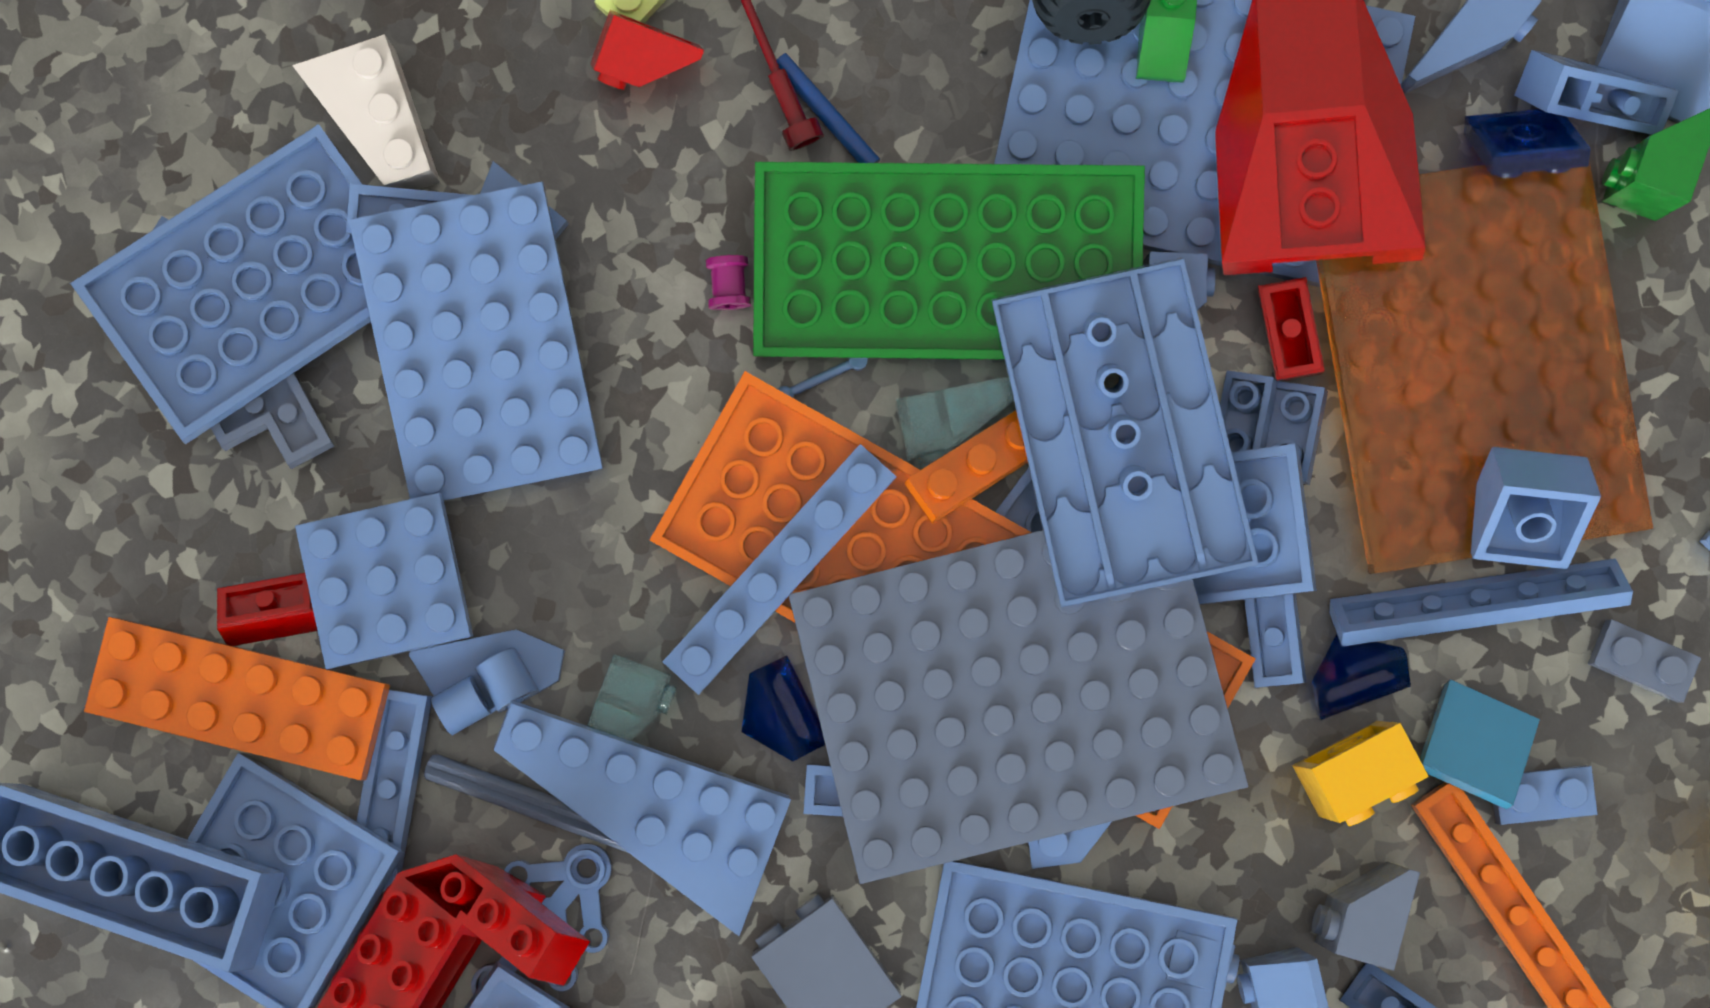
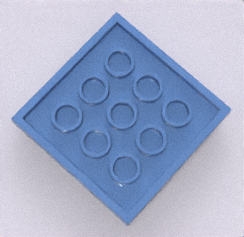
(328, 883)

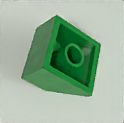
(1660, 170)

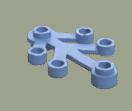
(573, 884)

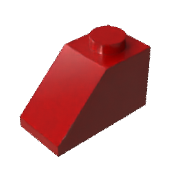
(639, 52)

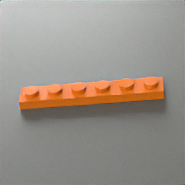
(1506, 899)

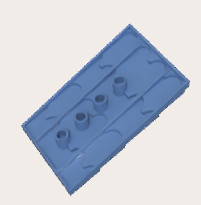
(1130, 475)

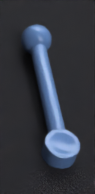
(853, 363)

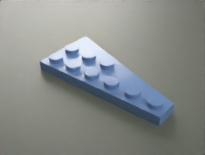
(674, 816)

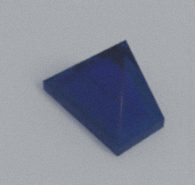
(1358, 676)
(780, 711)

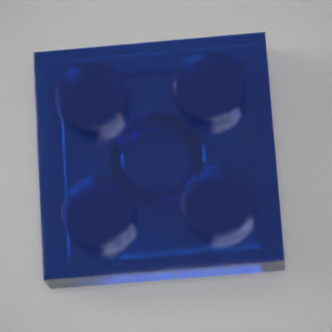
(1526, 142)

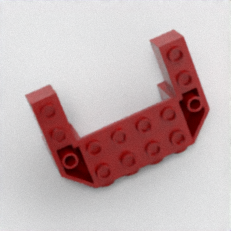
(434, 925)

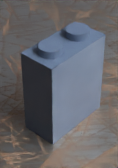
(823, 961)

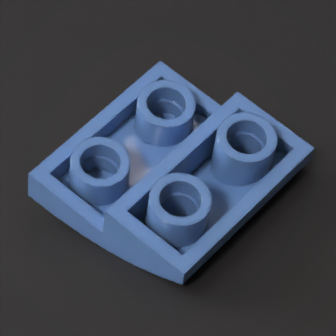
(1273, 413)

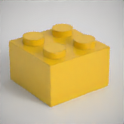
(1361, 772)

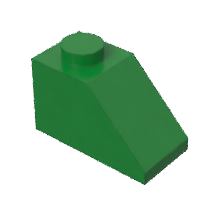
(1166, 40)

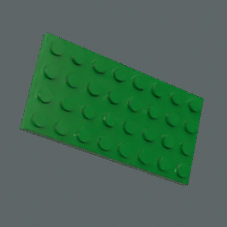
(916, 251)

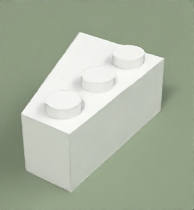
(374, 109)

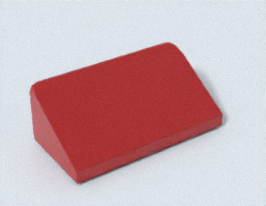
(1291, 329)
(265, 610)

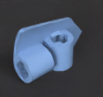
(485, 674)

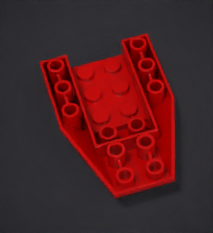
(1315, 142)

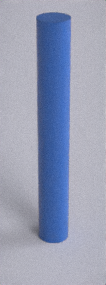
(827, 112)

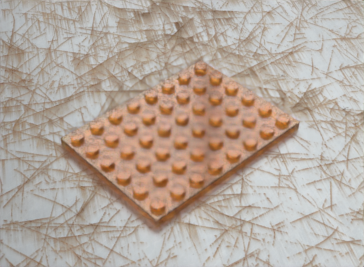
(1479, 348)

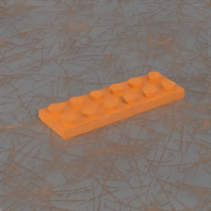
(237, 698)

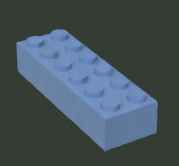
(134, 879)

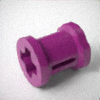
(728, 282)

